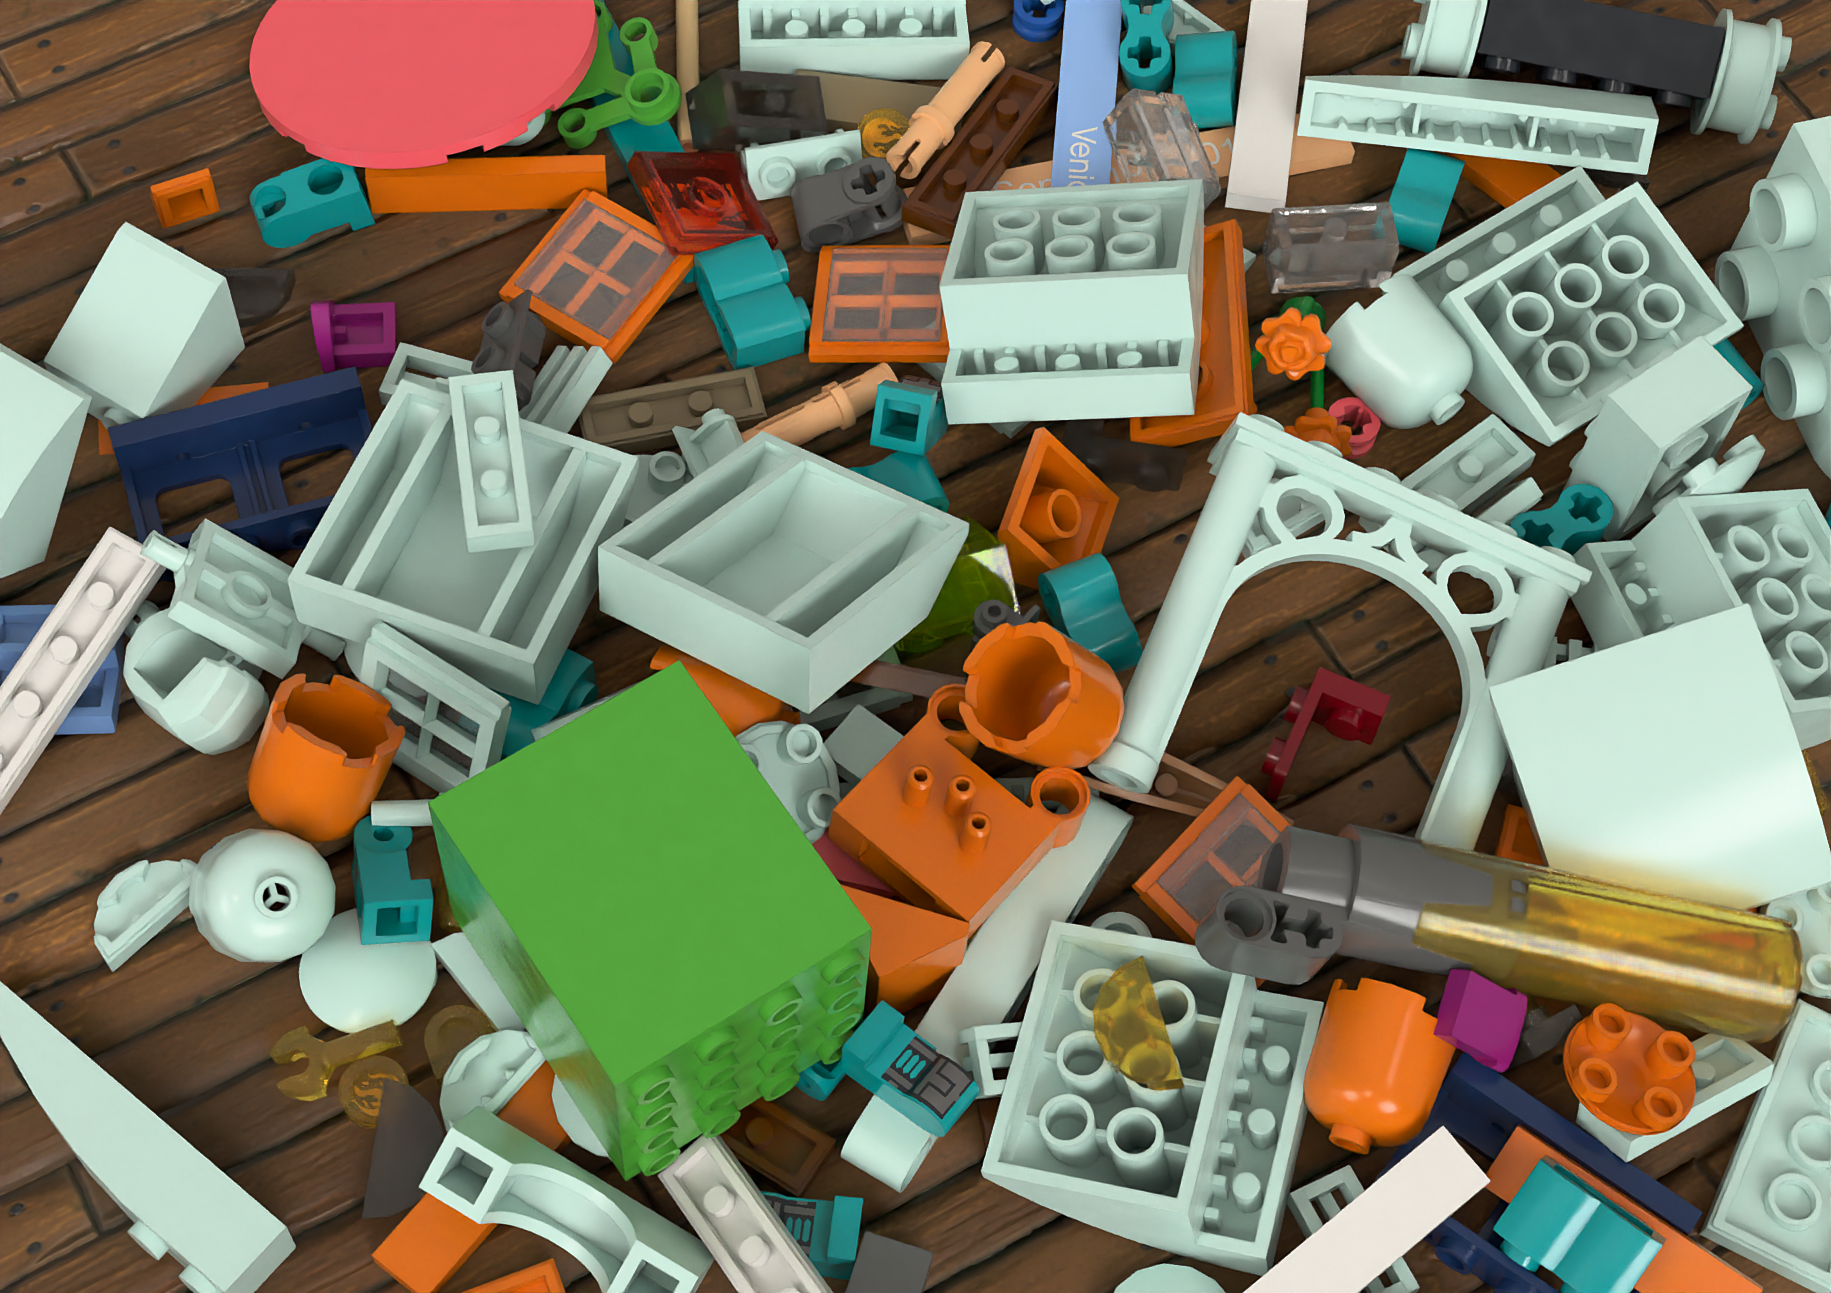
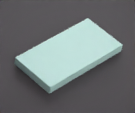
(1779, 1177)

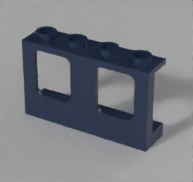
(245, 444)
(1483, 1113)

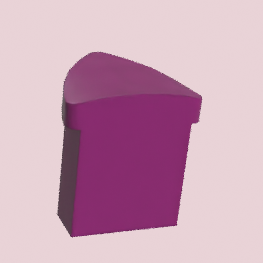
(354, 334)
(1481, 1018)

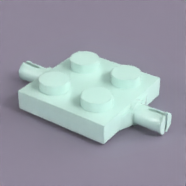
(237, 598)

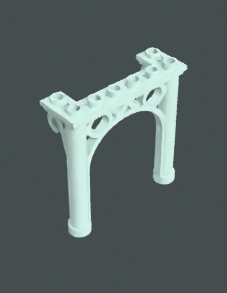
(1526, 583)

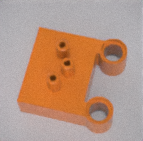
(945, 827)

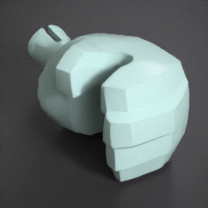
(192, 683)

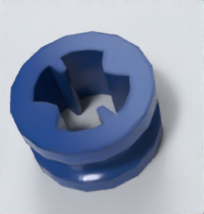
(1034, 28)

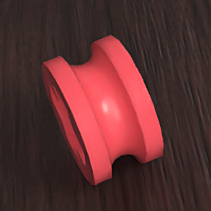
(1356, 411)

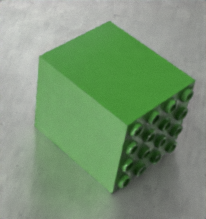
(654, 918)

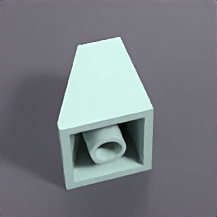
(146, 331)

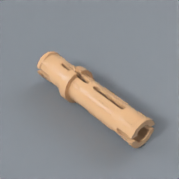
(934, 123)
(824, 412)

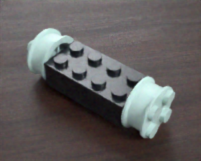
(1718, 67)

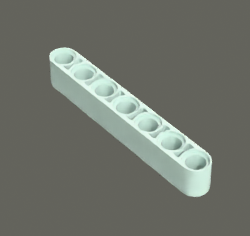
(992, 981)

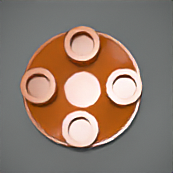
(1630, 1070)

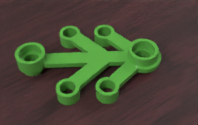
(632, 91)

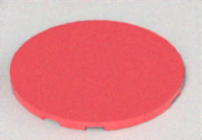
(416, 76)

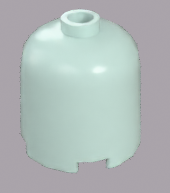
(1401, 356)
(230, 891)

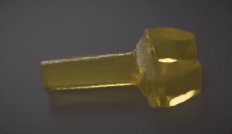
(327, 1056)

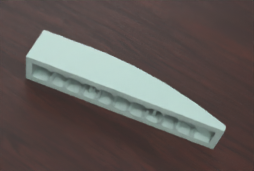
(1484, 119)
(144, 1165)

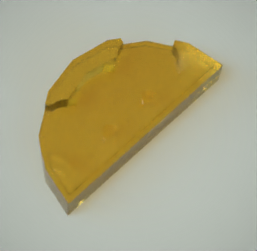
(1133, 1030)

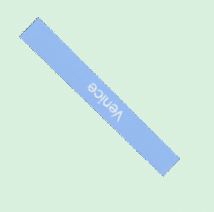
(1086, 92)

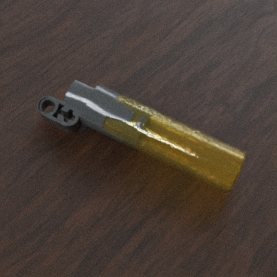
(1509, 922)

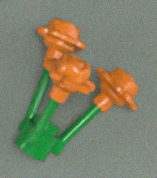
(1296, 345)

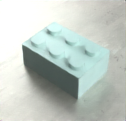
(1658, 430)

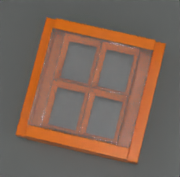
(599, 275)
(879, 305)
(1209, 857)

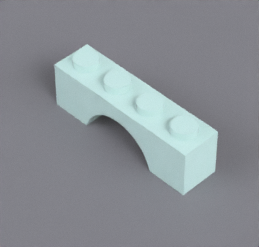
(514, 1180)

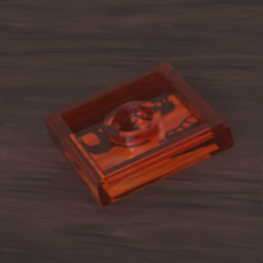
(699, 200)

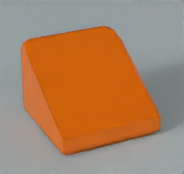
(184, 198)

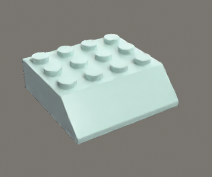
(401, 554)
(780, 569)

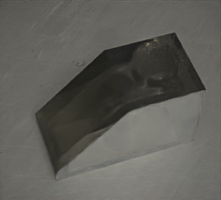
(751, 107)

